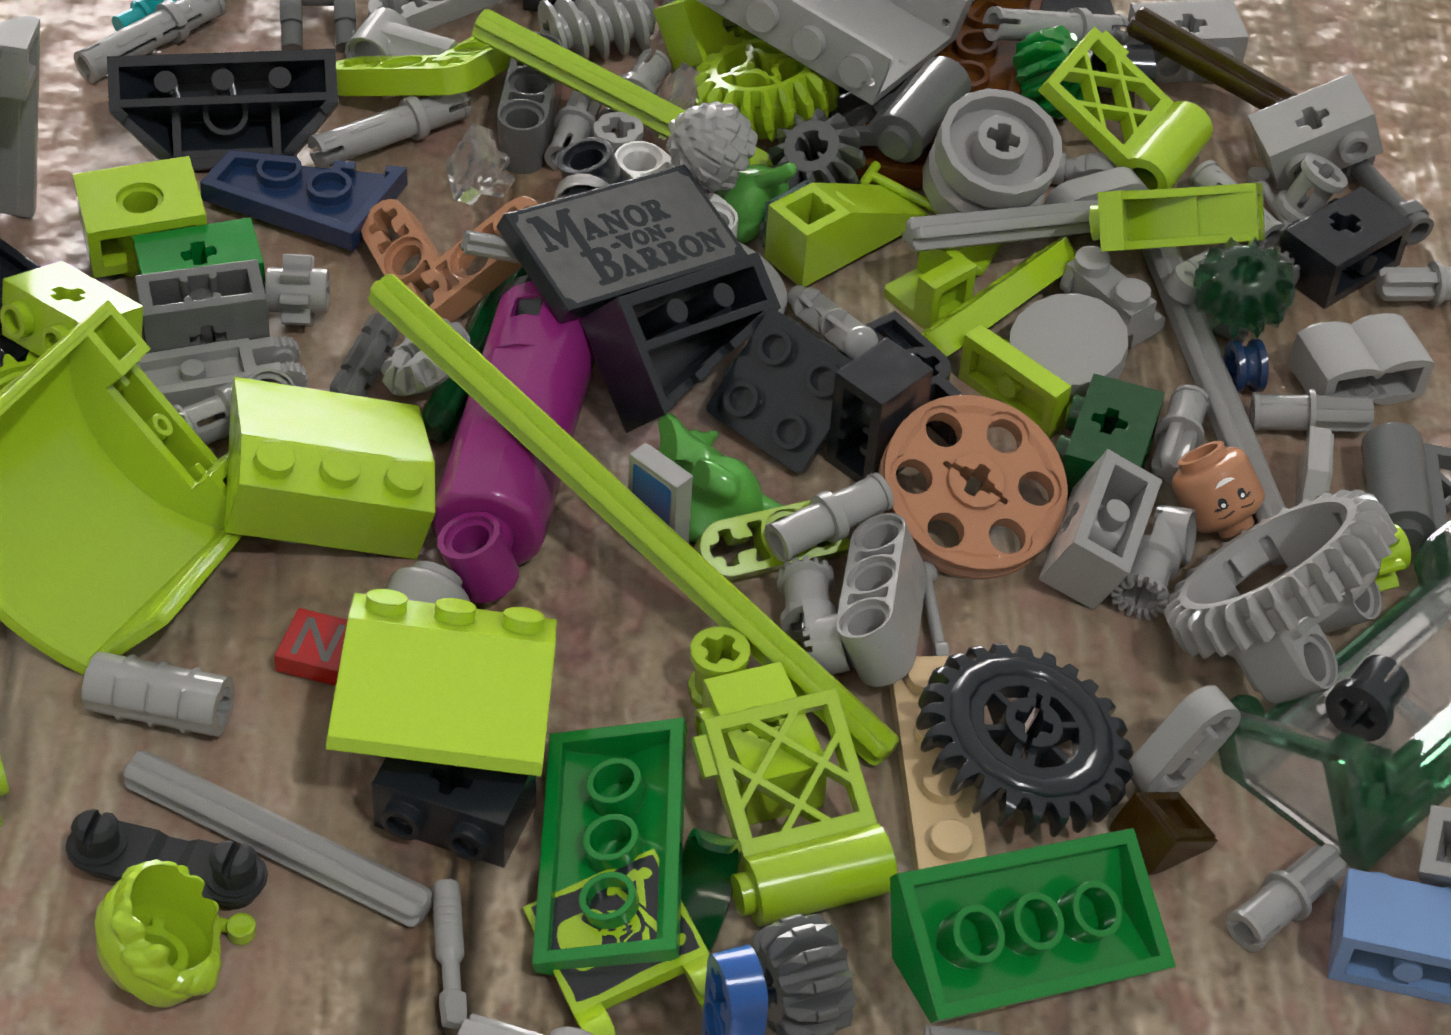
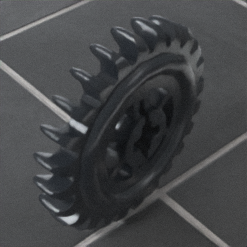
(1018, 765)

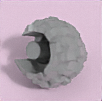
(712, 143)

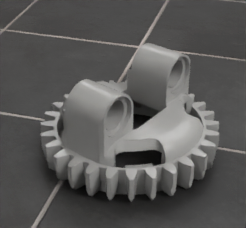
(1281, 627)

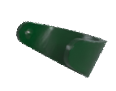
(706, 881)

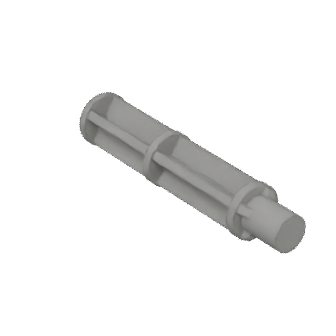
(831, 321)

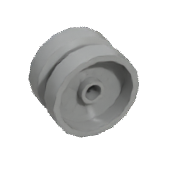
(992, 154)

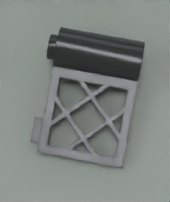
(910, 113)
(1408, 479)

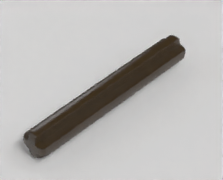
(1206, 60)

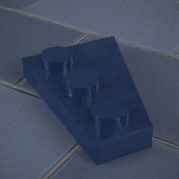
(301, 198)

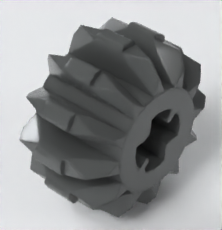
(815, 138)
(805, 976)

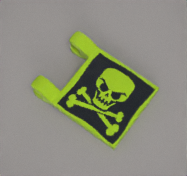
(595, 989)

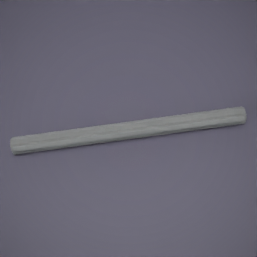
(1213, 376)

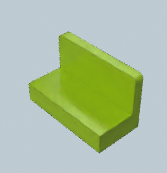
(1012, 377)

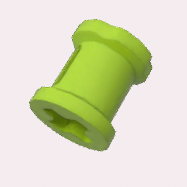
(713, 654)

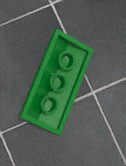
(604, 805)
(1026, 925)

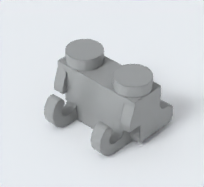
(1095, 277)

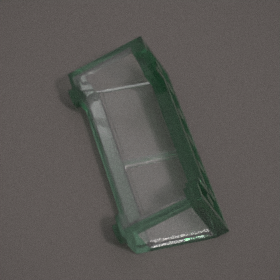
(1336, 783)

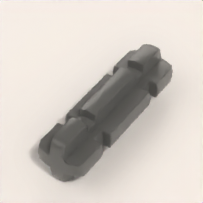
(365, 357)

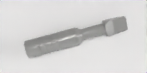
(449, 950)

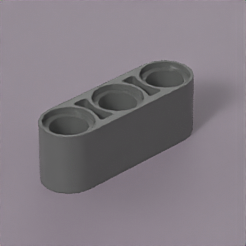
(527, 115)

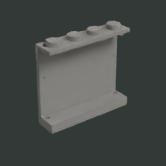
(852, 42)

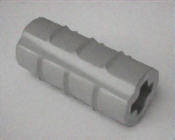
(158, 693)

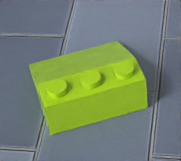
(328, 469)
(444, 683)

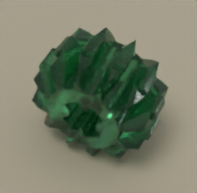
(1244, 287)

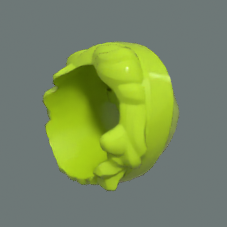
(159, 934)

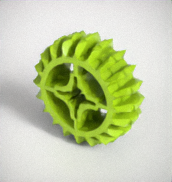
(764, 86)

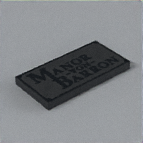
(618, 240)

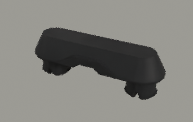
(109, 846)

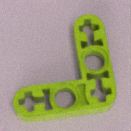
(421, 75)

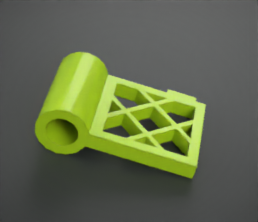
(1165, 136)
(805, 865)

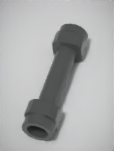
(1374, 182)

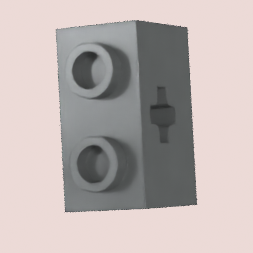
(203, 305)

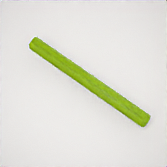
(581, 74)

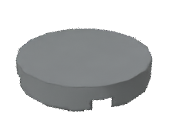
(1073, 338)

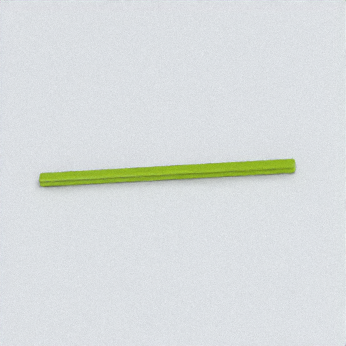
(622, 509)

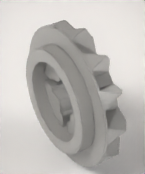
(411, 370)

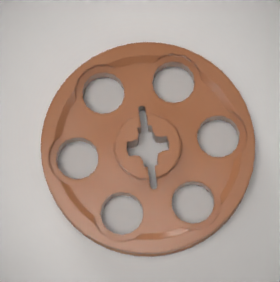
(998, 495)

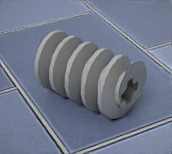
(598, 23)

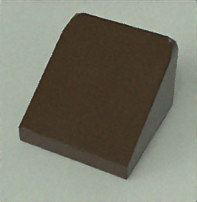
(1164, 828)

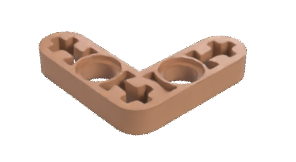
(445, 274)

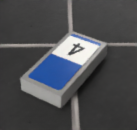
(661, 487)

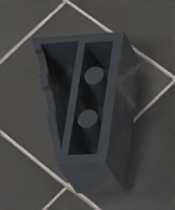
(674, 334)

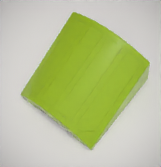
(101, 498)

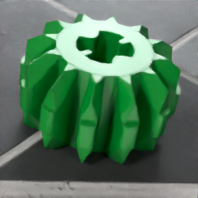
(1038, 58)

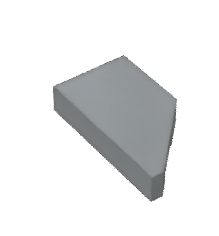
(1315, 465)

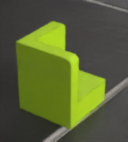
(933, 288)

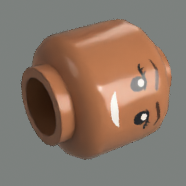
(1219, 487)

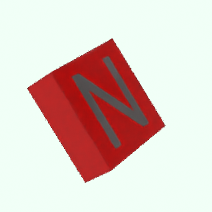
(312, 647)

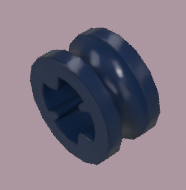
(1247, 364)

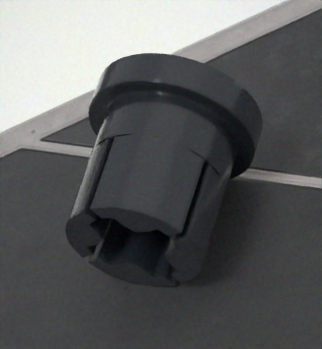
(1379, 698)

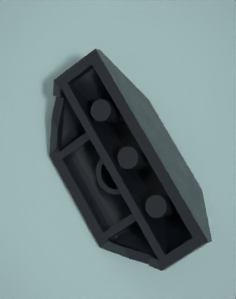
(223, 101)

